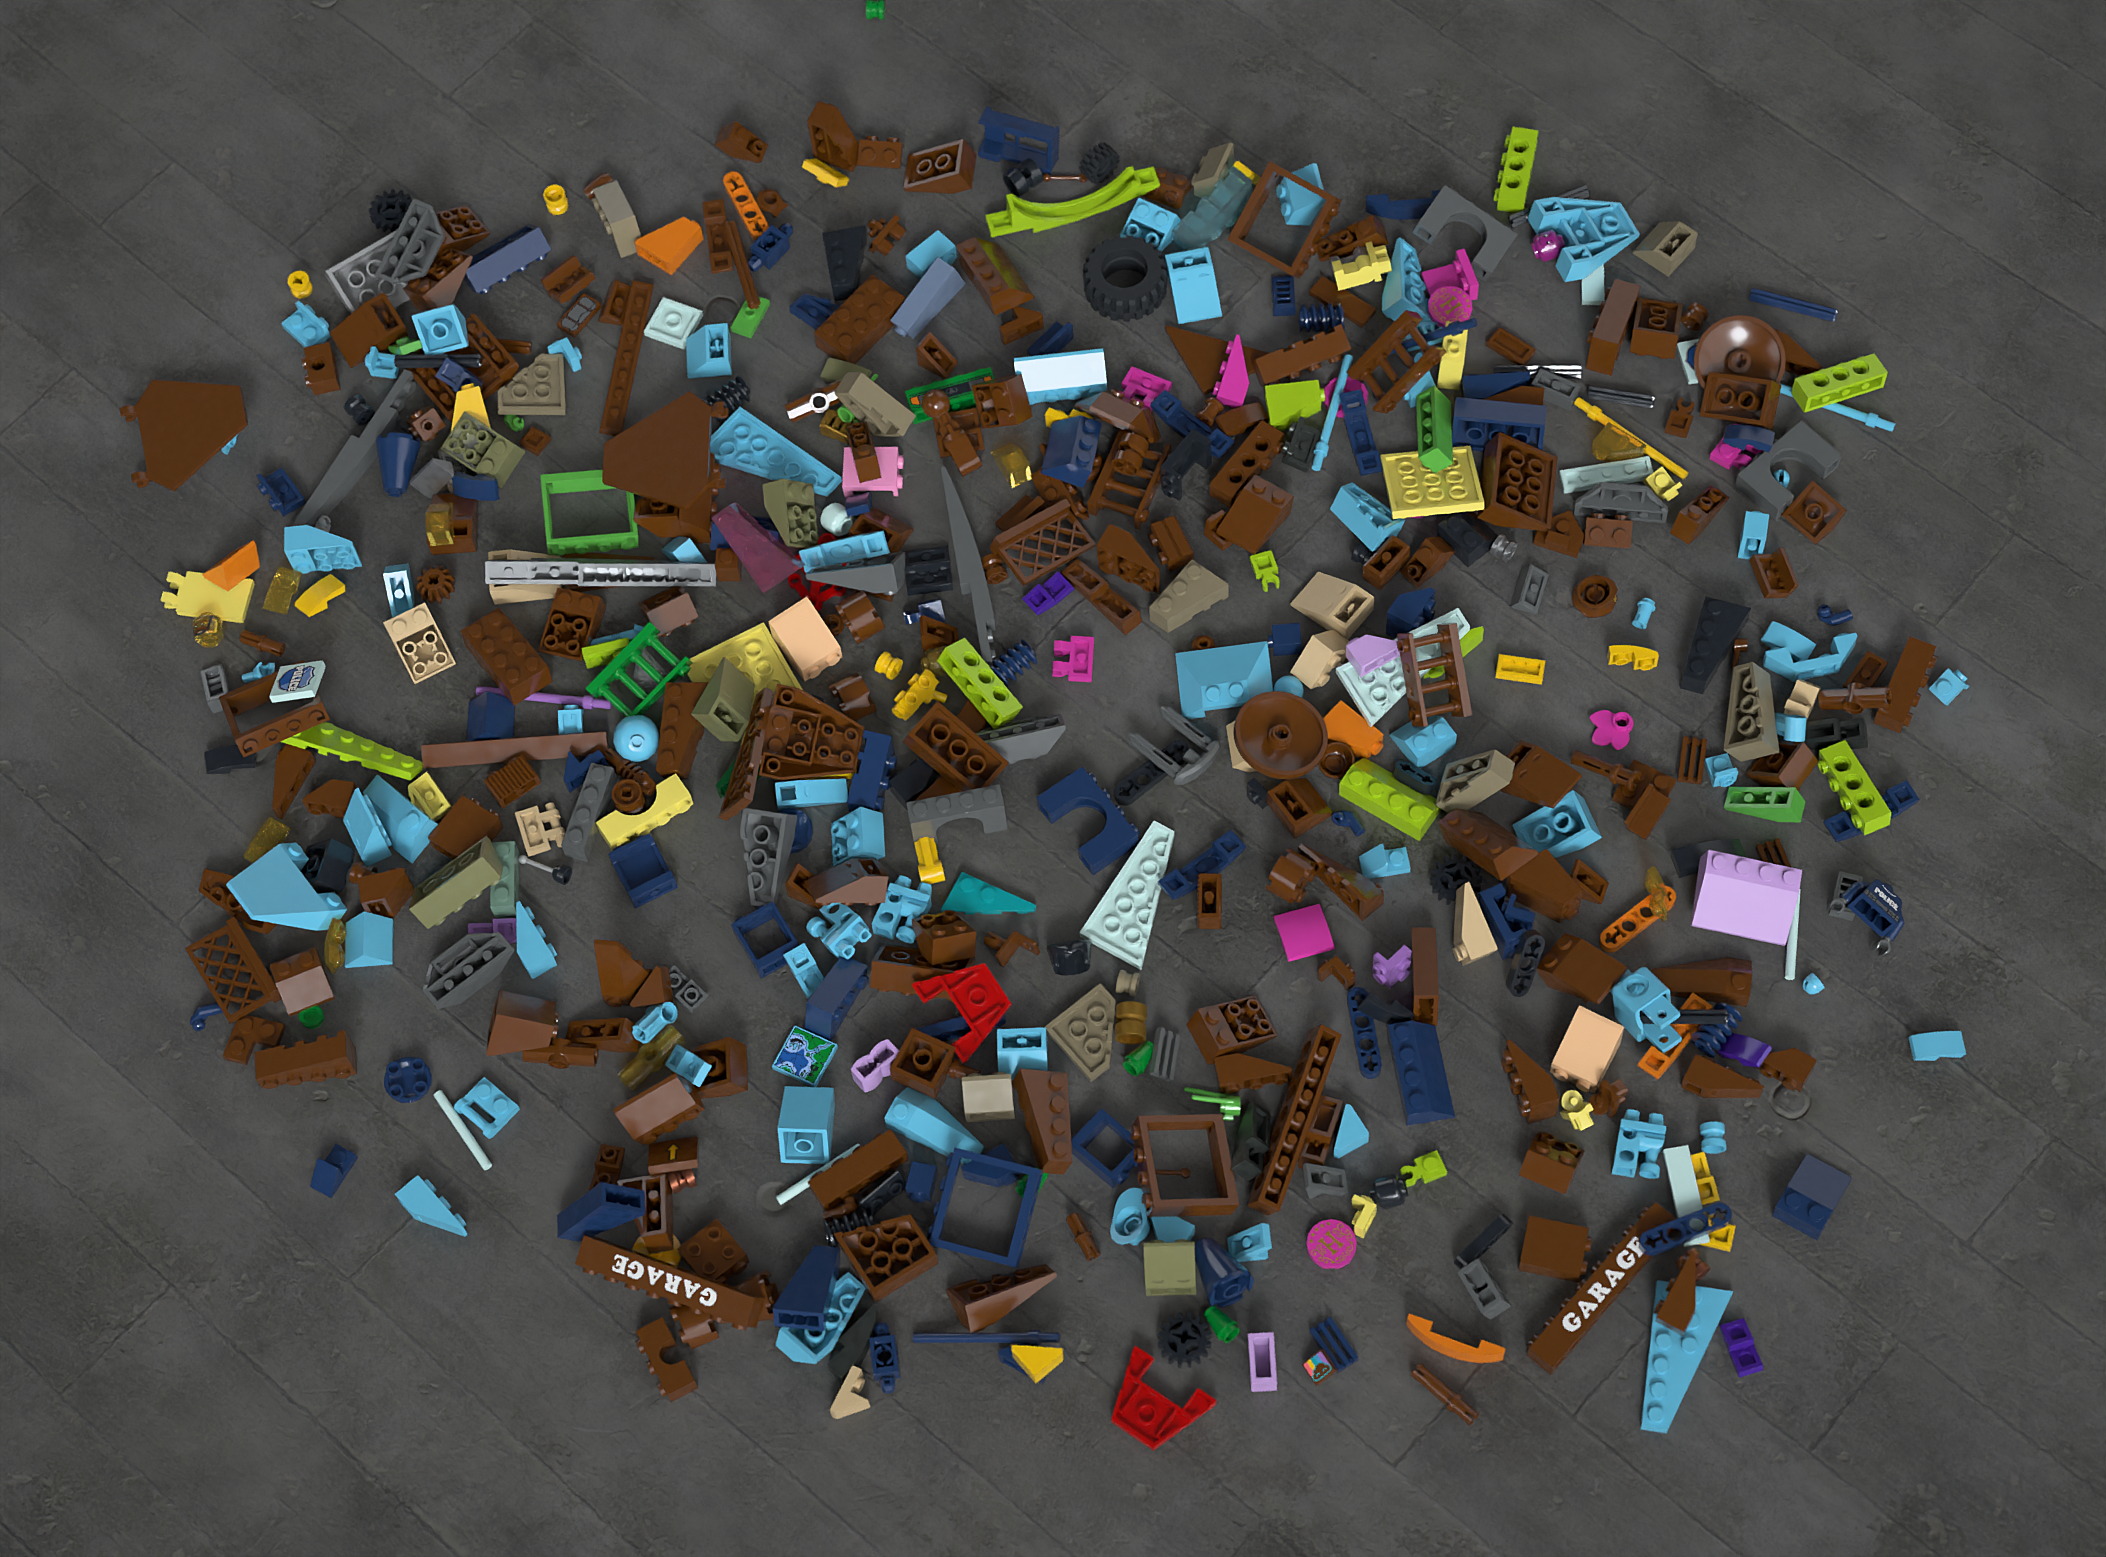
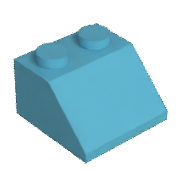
(1297, 203)
(1425, 743)

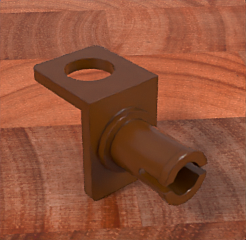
(1008, 947)

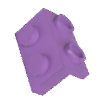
(1394, 969)

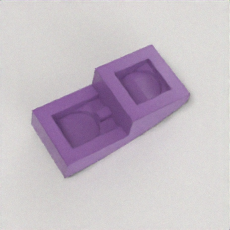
(506, 927)

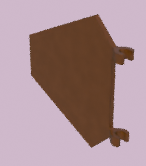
(184, 427)
(666, 453)

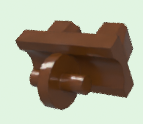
(893, 229)
(1608, 1098)

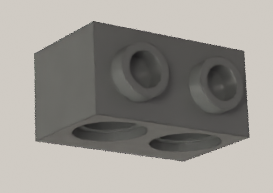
(1484, 1289)

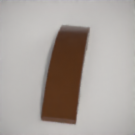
(719, 249)

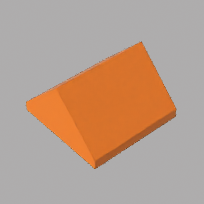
(234, 567)

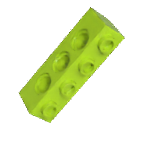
(1516, 169)
(1839, 382)
(979, 683)
(1840, 756)

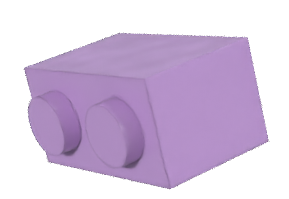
(1262, 1362)

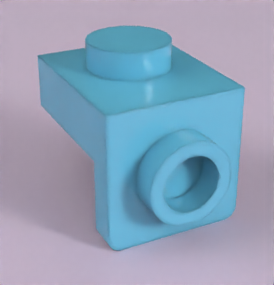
(571, 354)
(381, 364)
(1949, 685)

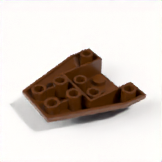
(807, 738)

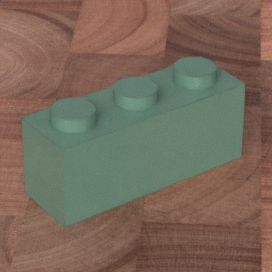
(506, 892)

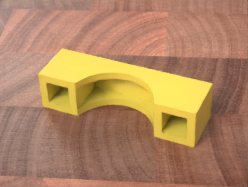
(670, 800)

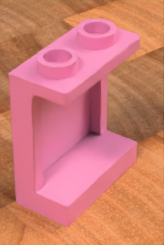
(889, 465)

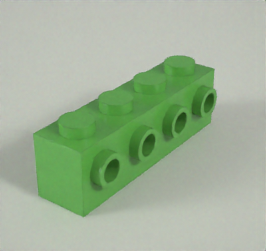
(1434, 429)

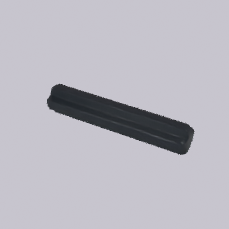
(1620, 396)

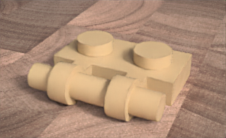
(533, 831)

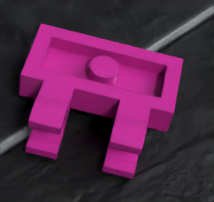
(1144, 384)
(1728, 456)
(1081, 658)

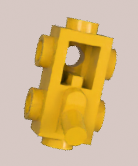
(920, 690)

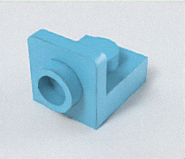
(570, 719)
(1721, 770)

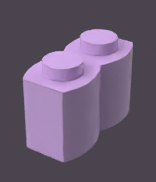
(871, 1069)

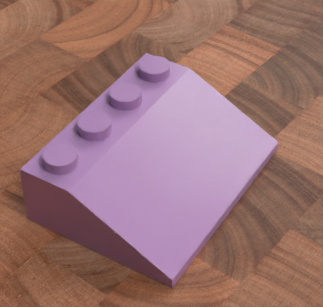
(1745, 897)

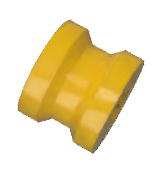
(300, 290)
(888, 665)

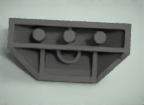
(412, 245)
(1622, 499)
(1024, 737)
(466, 968)

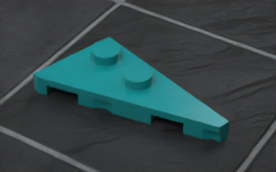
(977, 896)

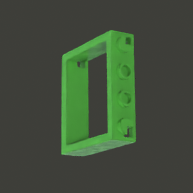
(584, 482)

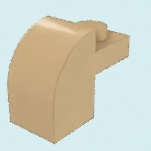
(1802, 698)

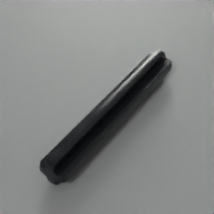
(1522, 216)
(436, 360)
(1564, 371)
(1694, 1016)

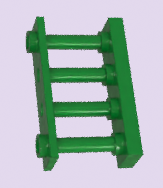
(633, 654)

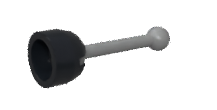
(561, 873)

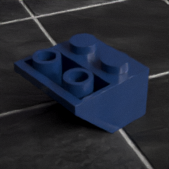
(1410, 611)

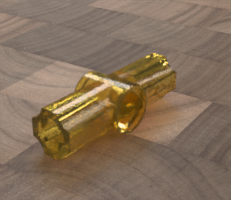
(640, 1068)

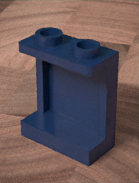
(642, 870)
(1491, 903)

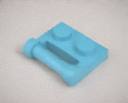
(492, 1102)

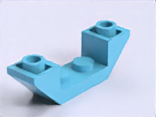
(1781, 662)

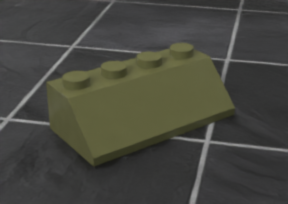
(456, 883)

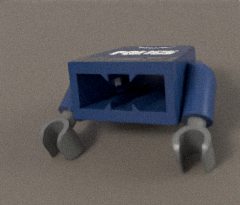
(1877, 907)

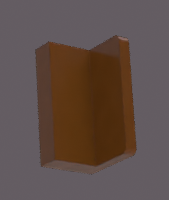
(1020, 512)
(1647, 812)

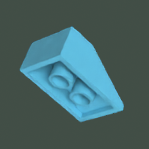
(1560, 829)

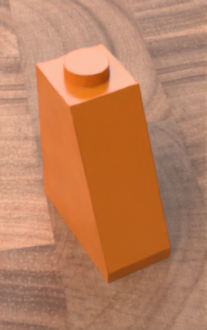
(670, 244)
(1352, 729)

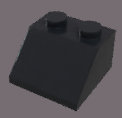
(1467, 536)
(327, 866)

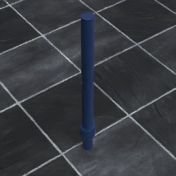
(1454, 328)
(1032, 1337)

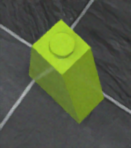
(1291, 400)

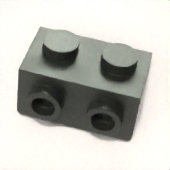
(1301, 445)

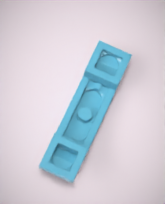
(845, 550)

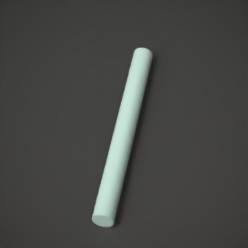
(1792, 944)
(462, 1130)
(803, 1184)

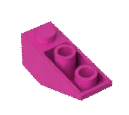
(1235, 381)

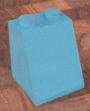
(806, 1125)

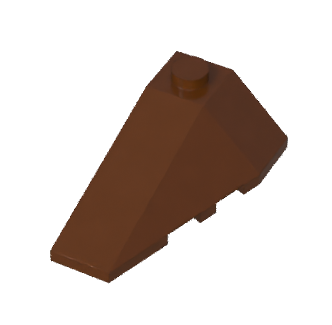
(1349, 886)

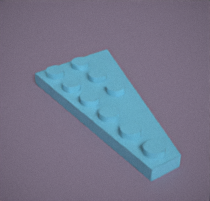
(759, 450)
(1677, 1357)

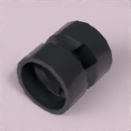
(1023, 177)

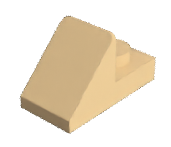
(847, 1401)

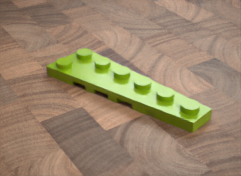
(352, 747)

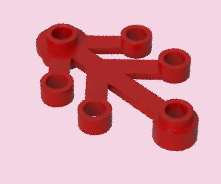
(814, 595)

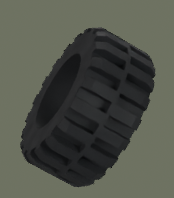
(1125, 255)

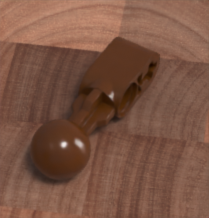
(936, 405)

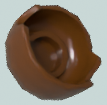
(1336, 760)

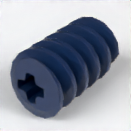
(1321, 317)
(1013, 662)
(1708, 1034)

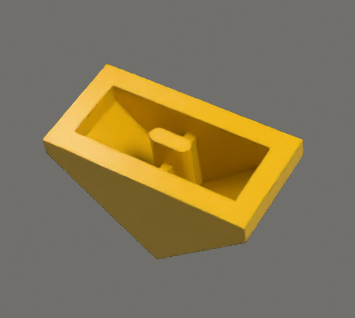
(1037, 1360)

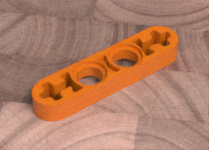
(746, 206)
(1635, 917)

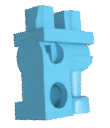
(902, 902)
(844, 934)
(1641, 1137)

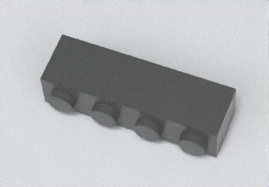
(588, 810)

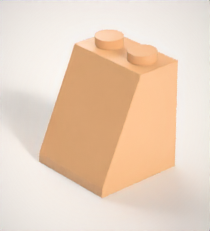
(805, 639)
(1587, 1050)

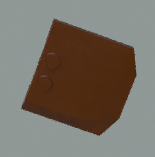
(495, 370)

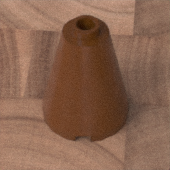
(761, 1287)

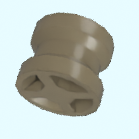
(1127, 983)

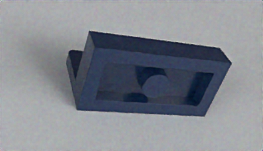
(1052, 340)

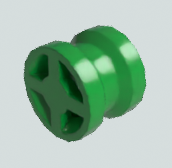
(875, 9)

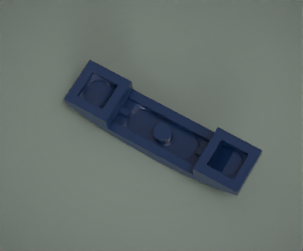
(1401, 209)
(1182, 422)
(1359, 433)
(1896, 798)
(1212, 861)

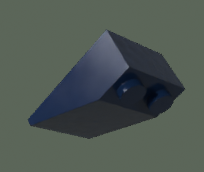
(1811, 1197)

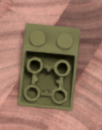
(482, 449)
(792, 511)
(726, 703)
(1169, 1268)

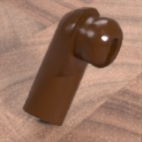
(1097, 467)
(849, 1206)

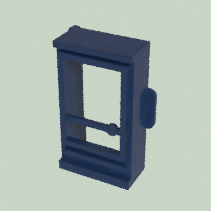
(996, 147)

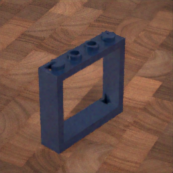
(1024, 1216)

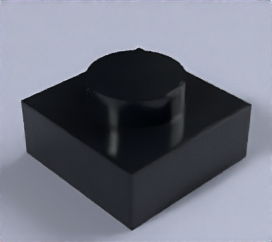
(1257, 793)

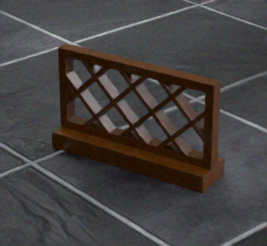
(1033, 526)
(247, 956)

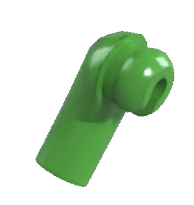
(514, 422)

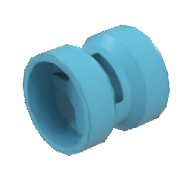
(1713, 1137)

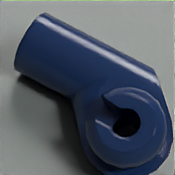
(1831, 618)

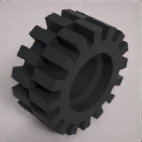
(1099, 163)

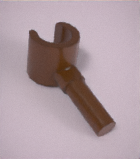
(1739, 645)

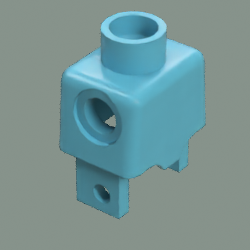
(1646, 993)

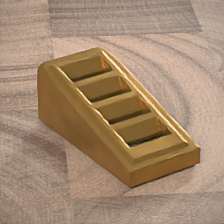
(832, 432)

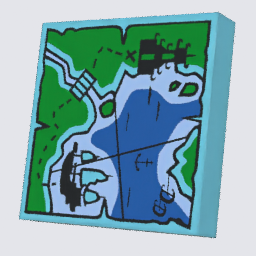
(805, 1056)

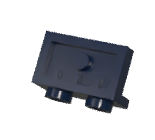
(1517, 917)

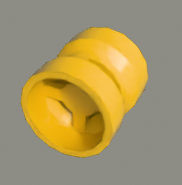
(555, 199)

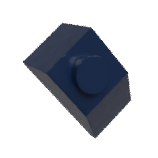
(991, 1174)

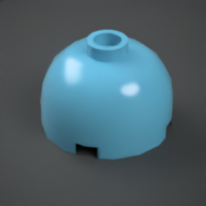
(636, 738)

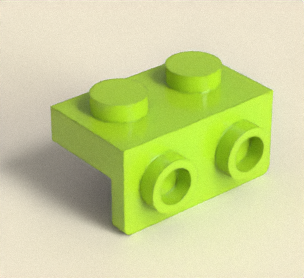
(603, 653)

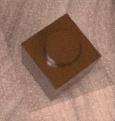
(727, 565)

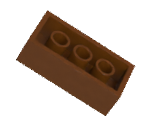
(859, 321)
(506, 656)

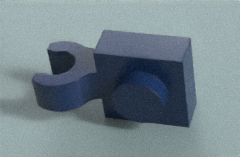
(930, 608)

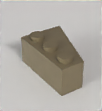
(617, 217)
(873, 405)
(1186, 596)
(1473, 780)

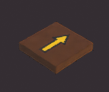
(673, 1155)

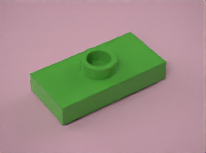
(749, 319)
(405, 346)

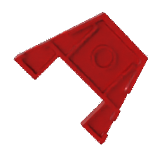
(977, 999)
(1149, 1414)

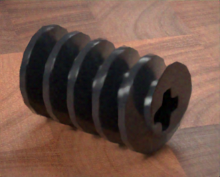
(730, 395)
(846, 1225)

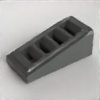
(213, 700)
(1847, 913)

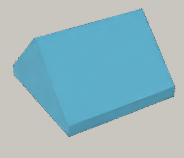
(441, 329)
(369, 940)

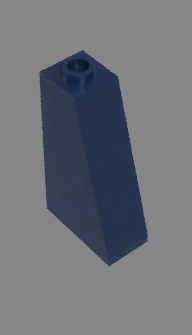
(599, 1211)
(810, 1291)

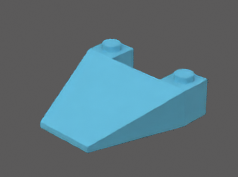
(1589, 229)
(280, 894)

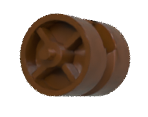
(1130, 454)

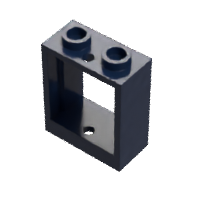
(775, 959)
(1088, 1134)

